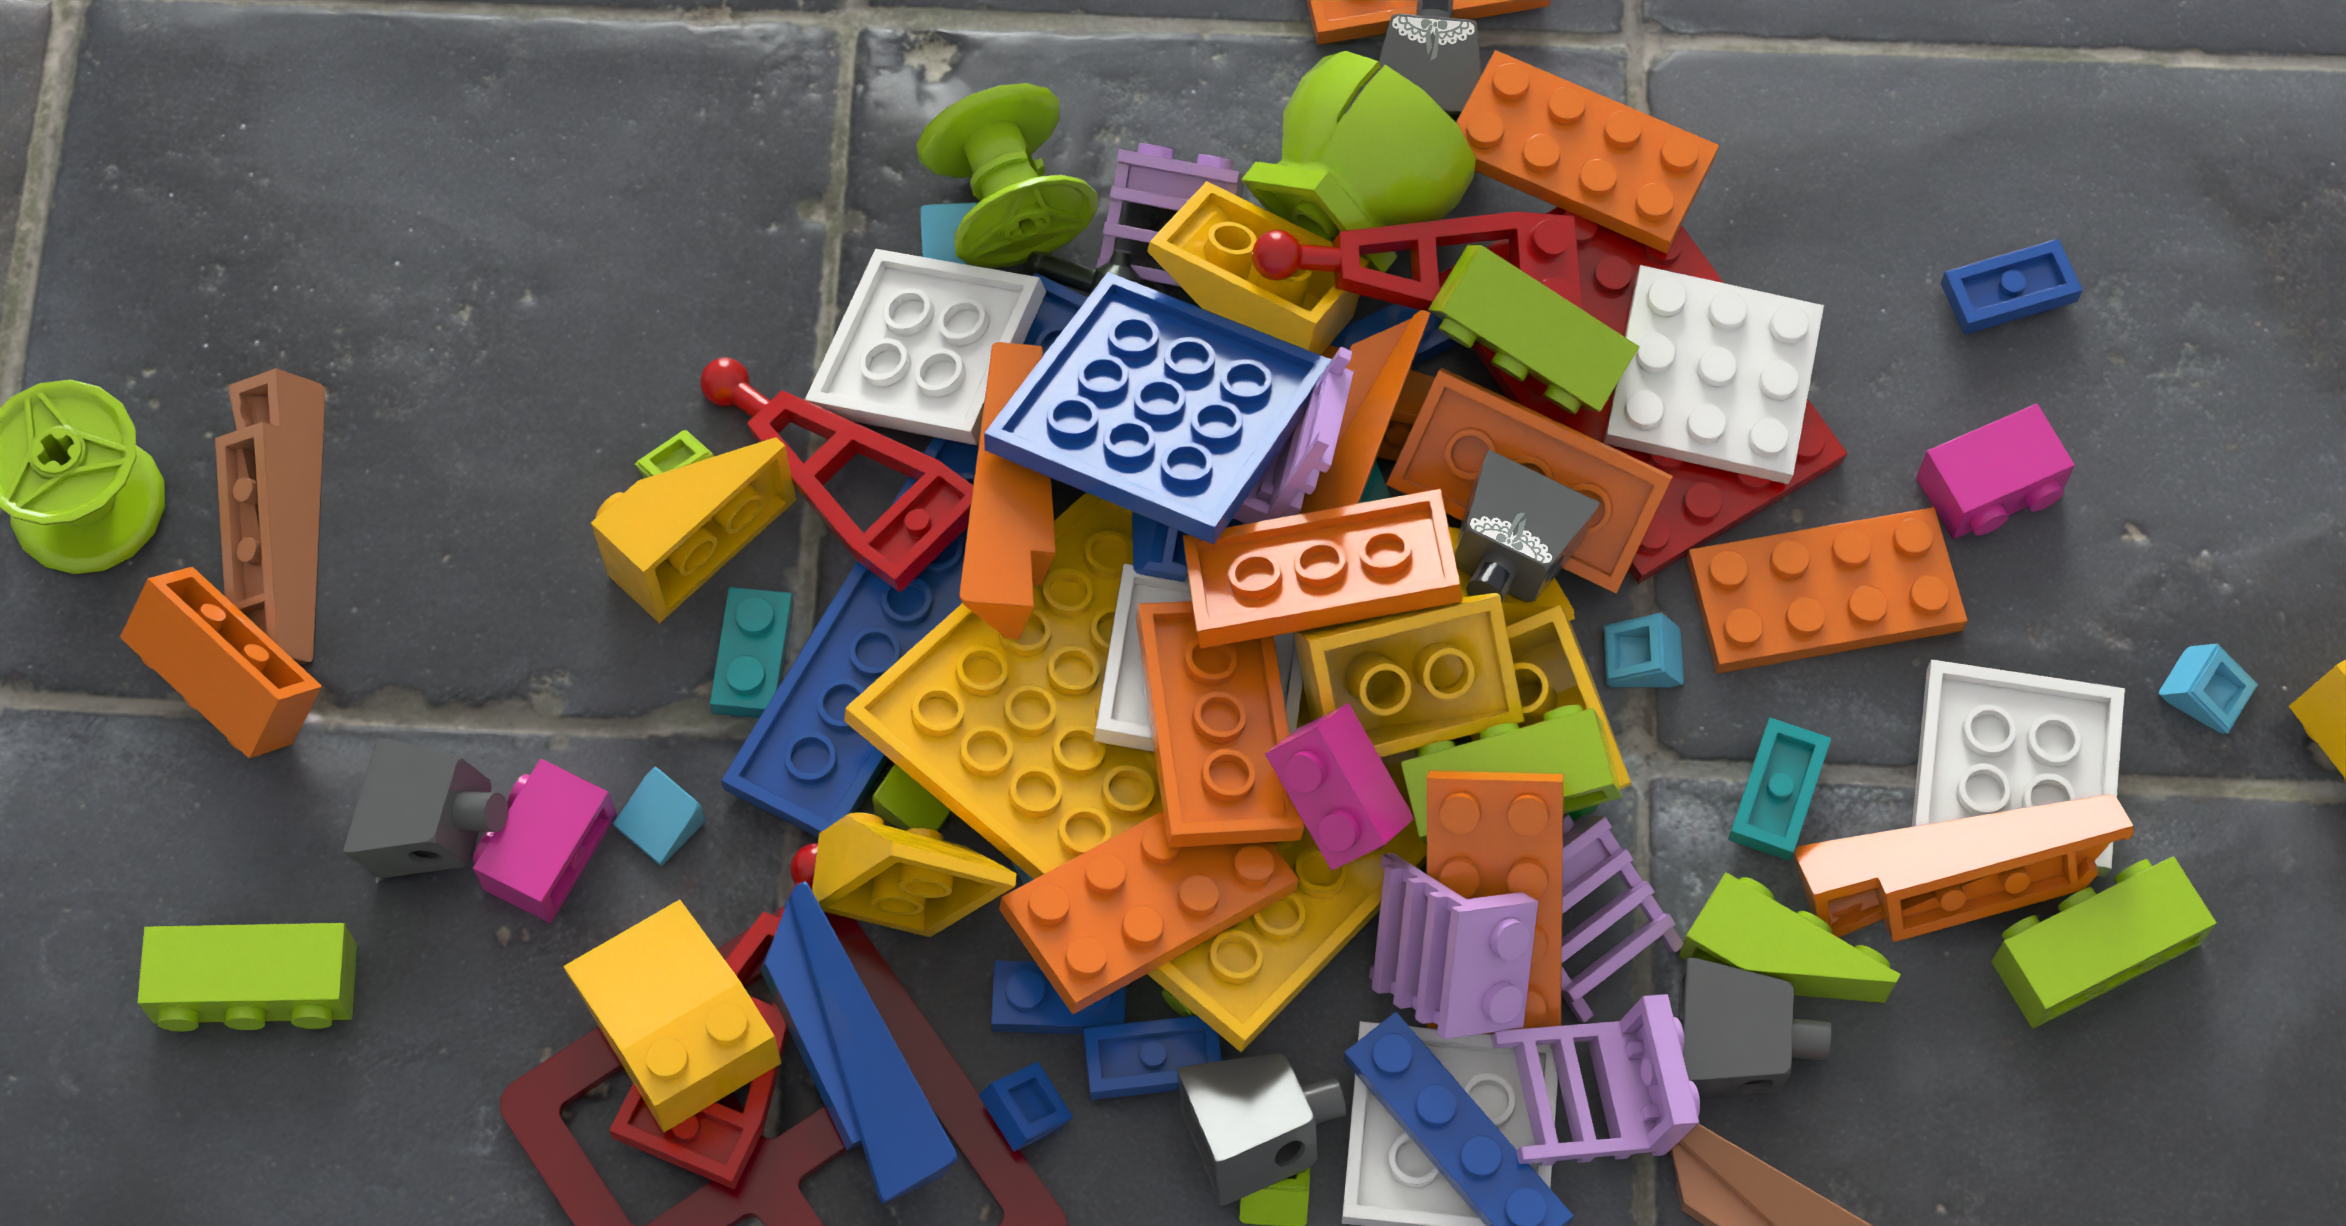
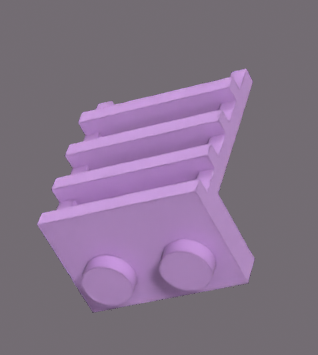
(1159, 181)
(1305, 451)
(1589, 860)
(1453, 955)
(1638, 1077)

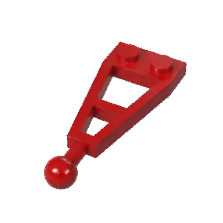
(1538, 246)
(909, 531)
(718, 1138)

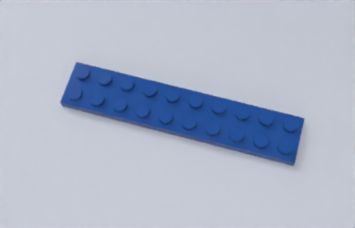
(801, 752)

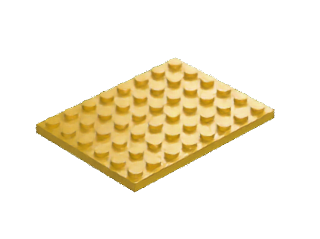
(1012, 751)

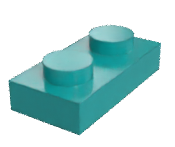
(751, 651)
(1779, 789)

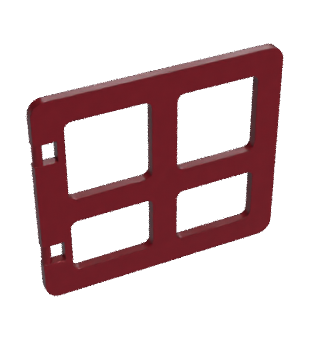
(778, 1165)

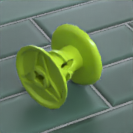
(993, 142)
(76, 477)

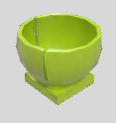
(1375, 166)

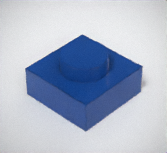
(1025, 1106)

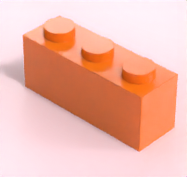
(220, 662)

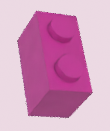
(1995, 472)
(1340, 786)
(546, 840)

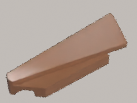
(272, 505)
(1733, 1188)

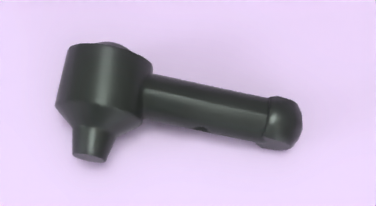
(1079, 276)

